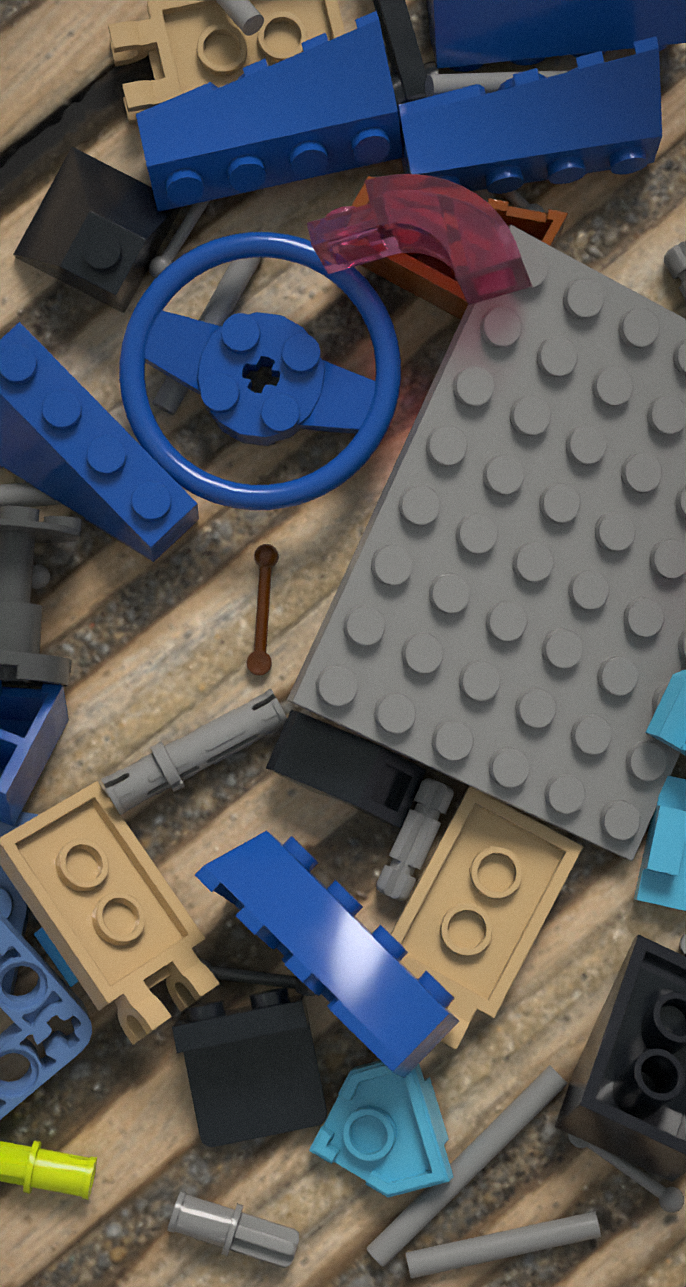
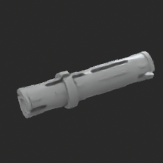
(186, 756)

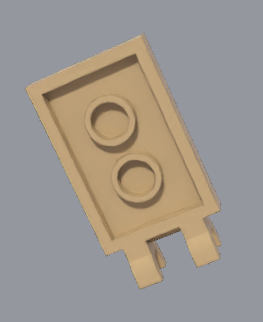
(201, 44)
(482, 904)
(107, 909)

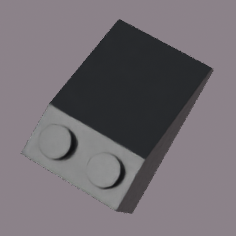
(633, 1068)

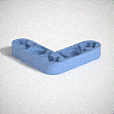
(32, 1016)

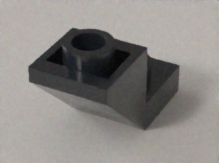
(346, 768)

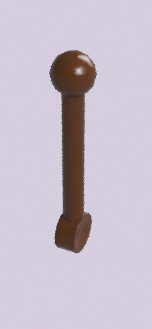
(259, 661)

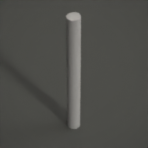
(467, 1166)

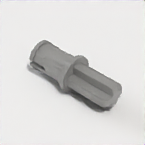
(234, 1230)

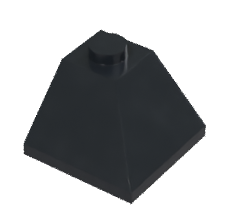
(96, 230)

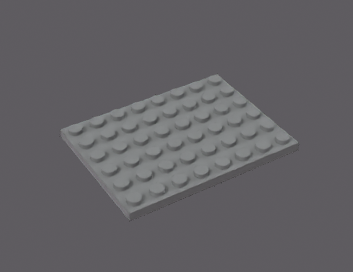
(528, 560)

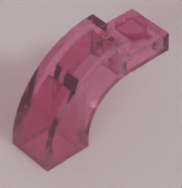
(426, 218)

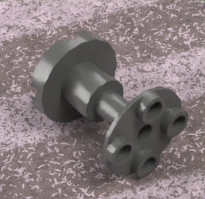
(19, 618)

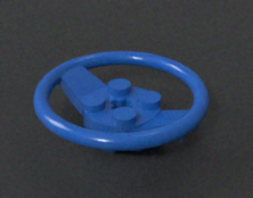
(219, 358)

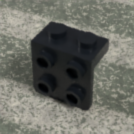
(251, 1068)

